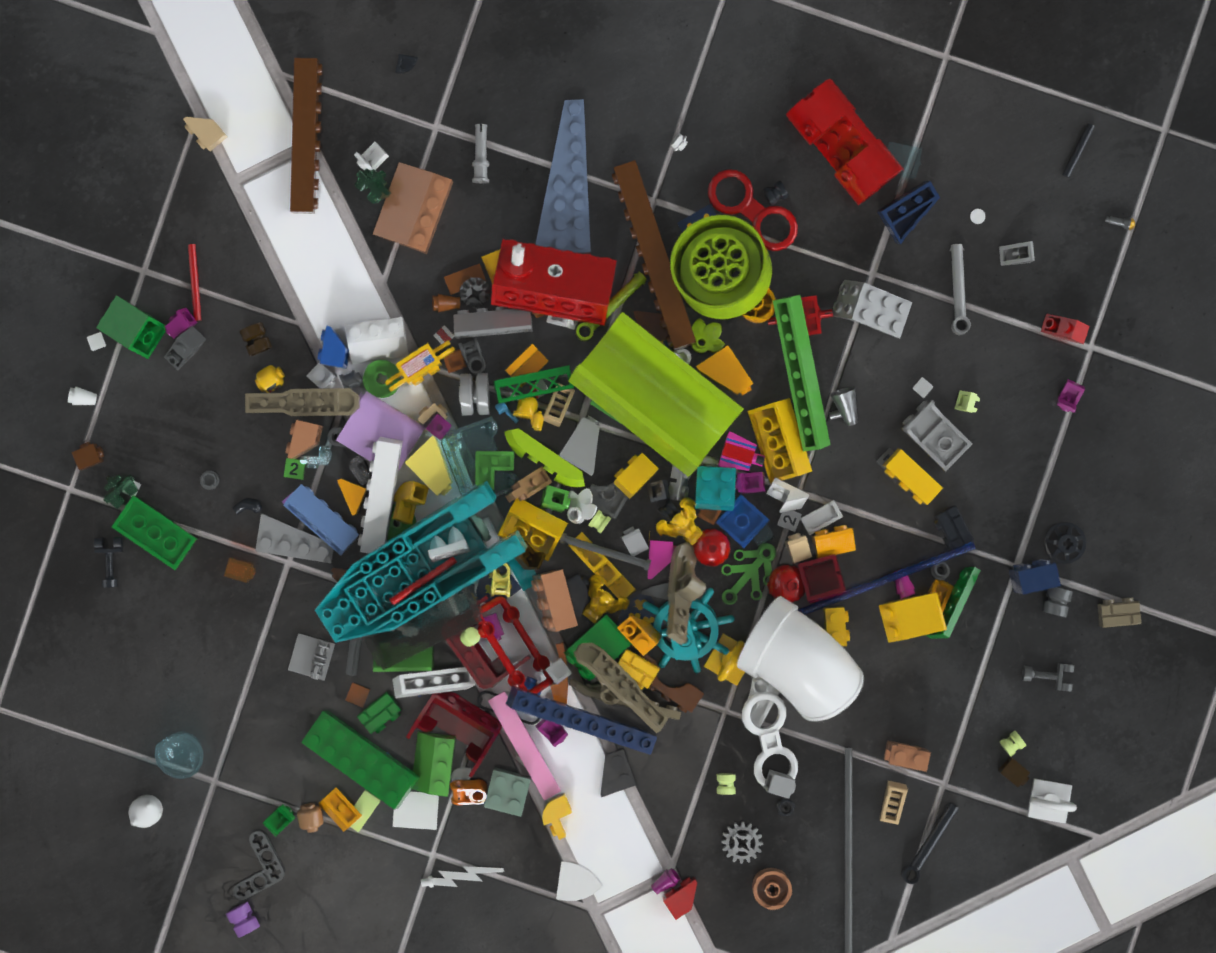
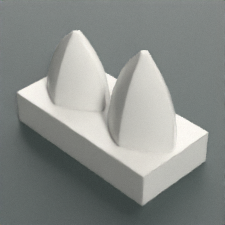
(456, 546)

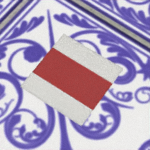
(443, 335)

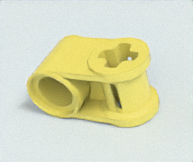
(501, 581)

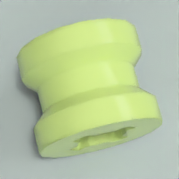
(599, 521)

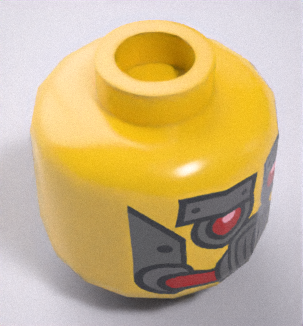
(269, 379)

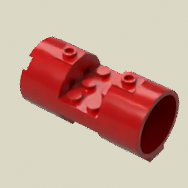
(844, 140)

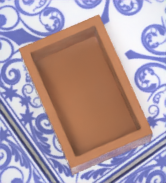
(554, 600)

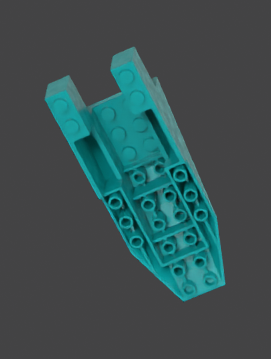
(361, 598)

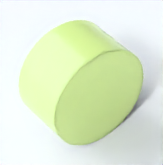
(470, 636)

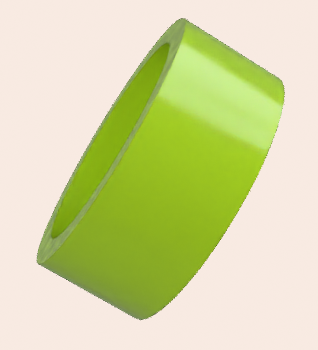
(735, 294)

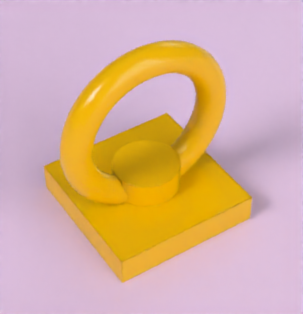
(726, 665)

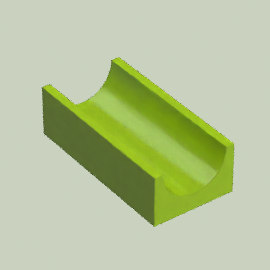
(655, 394)

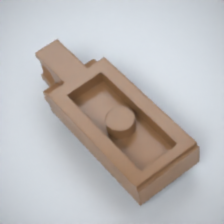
(529, 485)

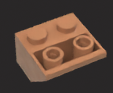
(304, 438)

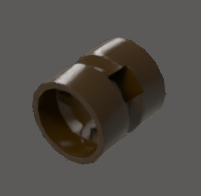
(255, 339)

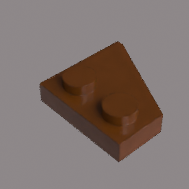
(651, 324)

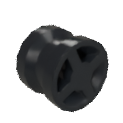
(668, 510)

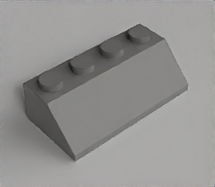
(491, 322)

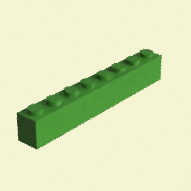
(801, 373)

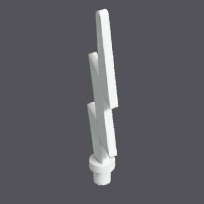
(448, 876)

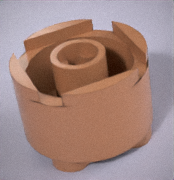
(761, 886)

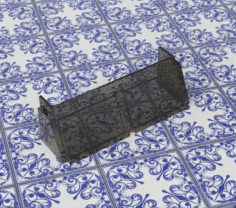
(426, 629)

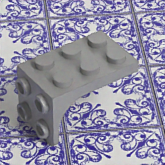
(872, 307)
(936, 435)

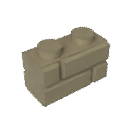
(1119, 613)

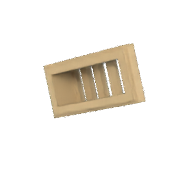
(554, 420)
(893, 786)

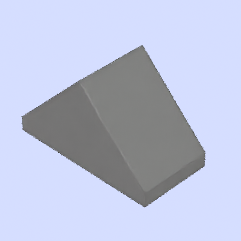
(1017, 253)

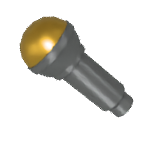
(1127, 223)

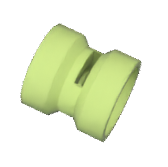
(1008, 744)
(726, 783)

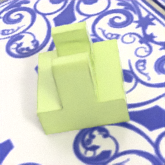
(966, 401)

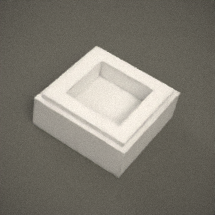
(558, 671)

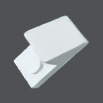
(789, 495)

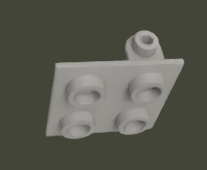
(311, 657)

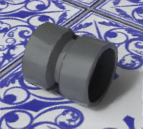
(1057, 601)

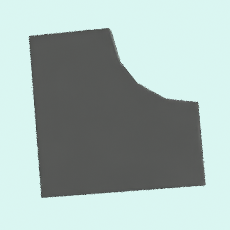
(608, 499)

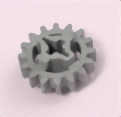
(748, 836)

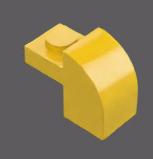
(407, 498)
(553, 811)

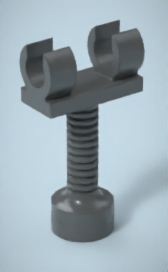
(1028, 673)

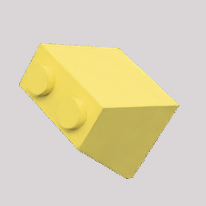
(431, 467)

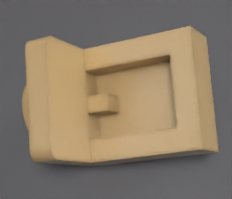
(427, 413)

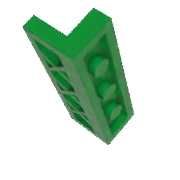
(528, 378)

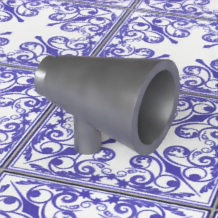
(846, 404)

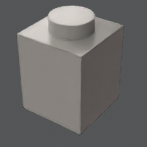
(779, 784)

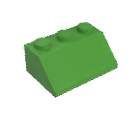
(419, 662)
(434, 763)

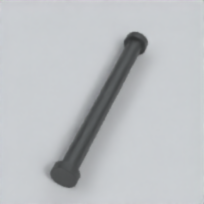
(605, 551)

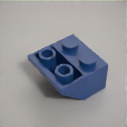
(334, 350)

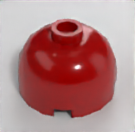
(712, 547)
(786, 582)

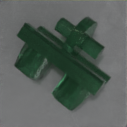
(375, 182)
(113, 496)

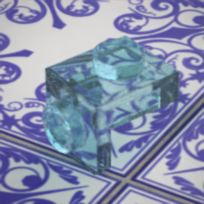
(323, 459)

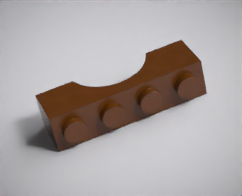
(686, 695)

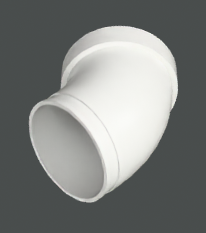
(801, 662)

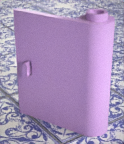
(378, 420)

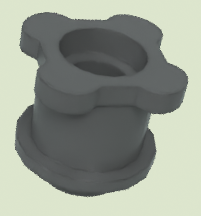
(351, 380)

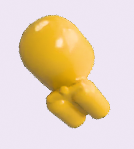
(527, 409)

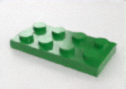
(154, 532)

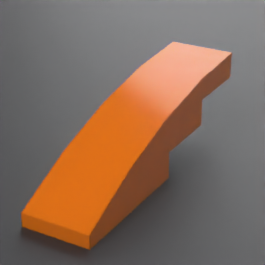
(560, 691)

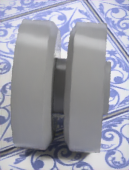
(473, 394)

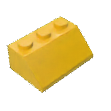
(535, 526)

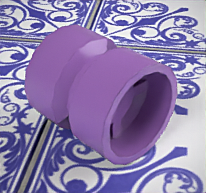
(242, 919)

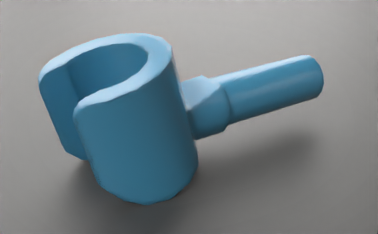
(502, 407)

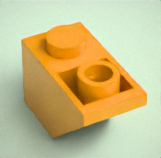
(640, 633)

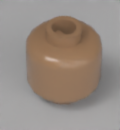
(310, 817)

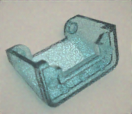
(460, 452)

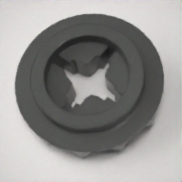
(477, 284)

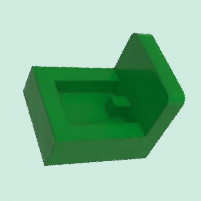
(279, 819)

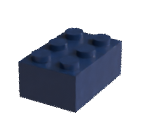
(1034, 577)

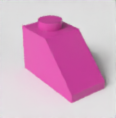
(660, 556)

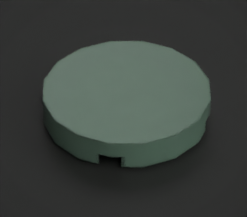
(481, 527)

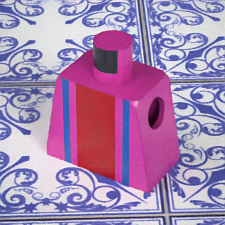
(739, 453)

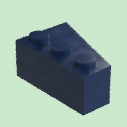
(907, 210)

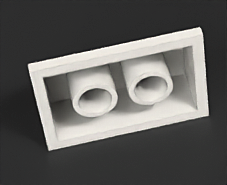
(377, 340)

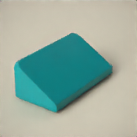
(523, 576)

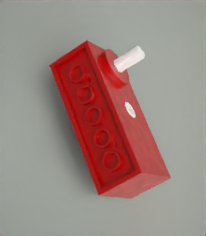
(553, 282)

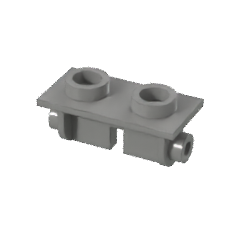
(679, 489)

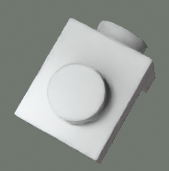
(372, 157)

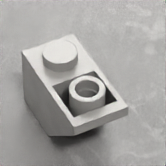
(634, 541)

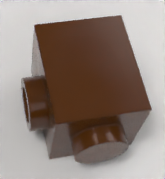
(88, 455)

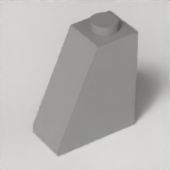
(582, 445)

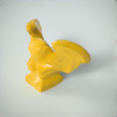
(682, 523)
(602, 600)

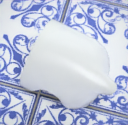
(145, 811)

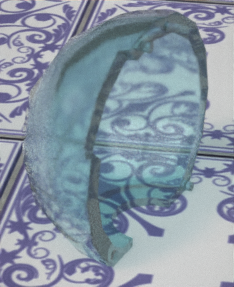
(179, 755)

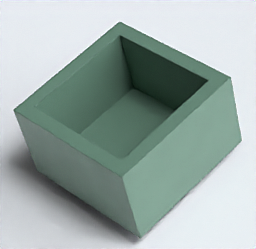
(507, 792)

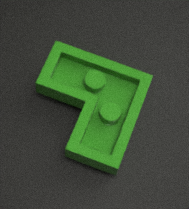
(490, 461)

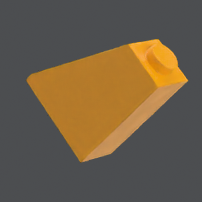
(726, 371)

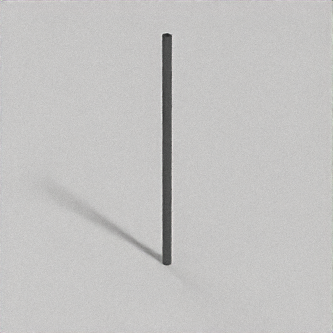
(848, 850)

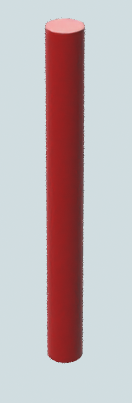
(194, 282)
(423, 580)

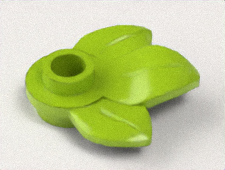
(709, 335)

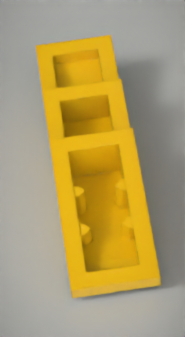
(603, 567)

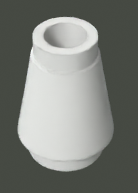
(81, 397)

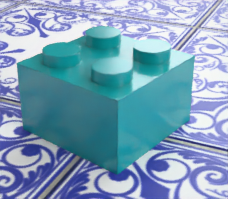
(715, 488)

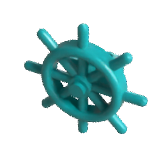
(692, 648)

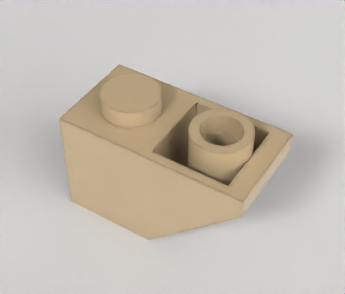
(207, 131)
(798, 547)

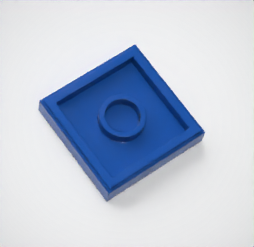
(743, 521)

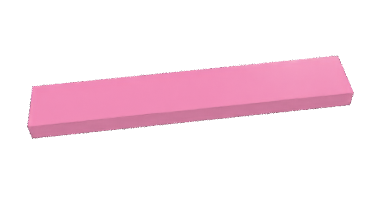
(524, 746)

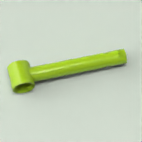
(617, 300)

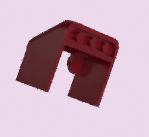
(478, 664)
(461, 720)

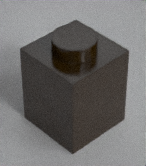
(1014, 772)

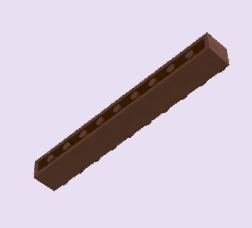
(654, 255)

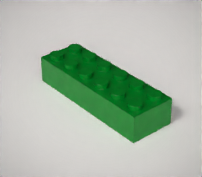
(360, 759)

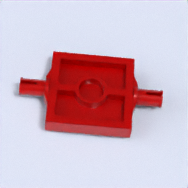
(812, 314)

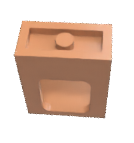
(907, 756)

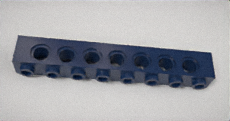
(581, 720)

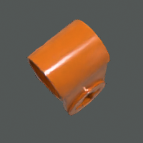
(467, 793)

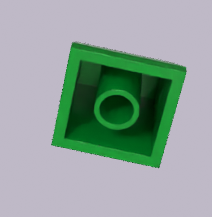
(131, 327)
(603, 634)

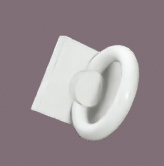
(1050, 801)

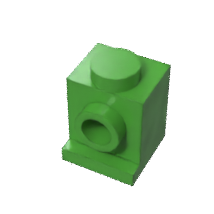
(555, 493)

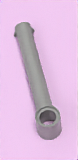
(959, 289)

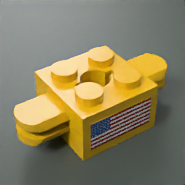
(418, 365)

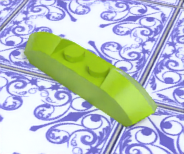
(566, 472)

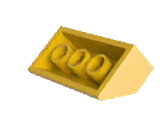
(779, 440)

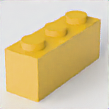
(912, 477)

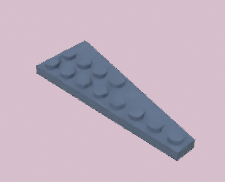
(566, 206)

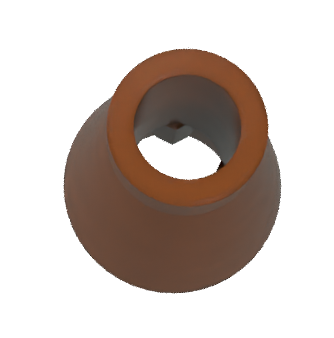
(444, 303)

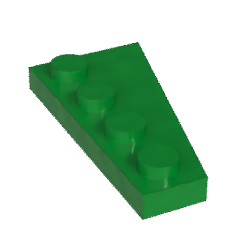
(957, 601)

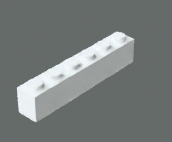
(381, 494)

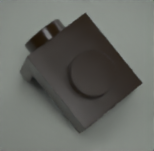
(530, 559)

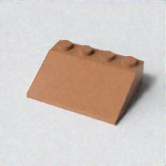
(413, 207)

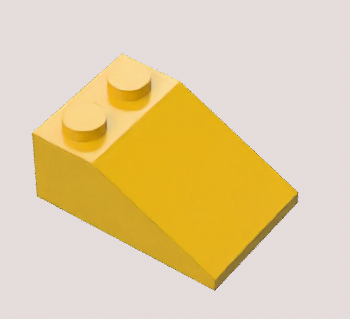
(912, 617)

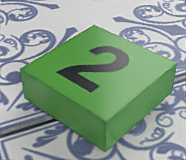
(294, 469)

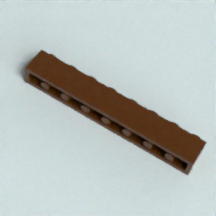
(304, 135)

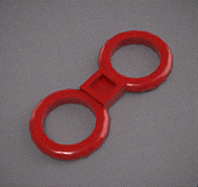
(752, 209)

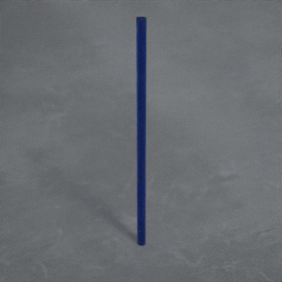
(888, 578)

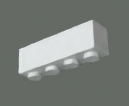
(432, 682)

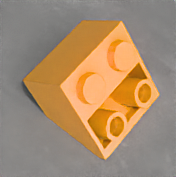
(833, 542)

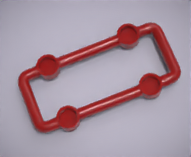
(511, 615)

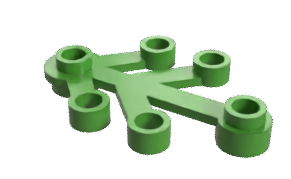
(750, 570)

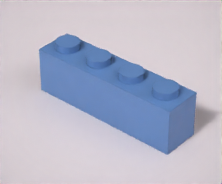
(321, 519)

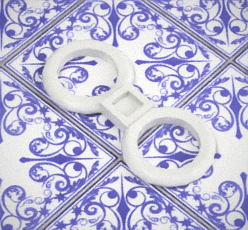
(768, 736)

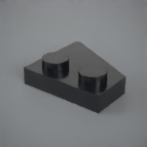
(616, 773)

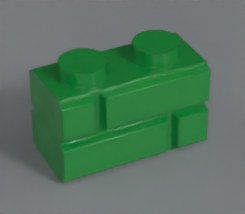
(379, 713)

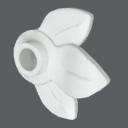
(580, 506)

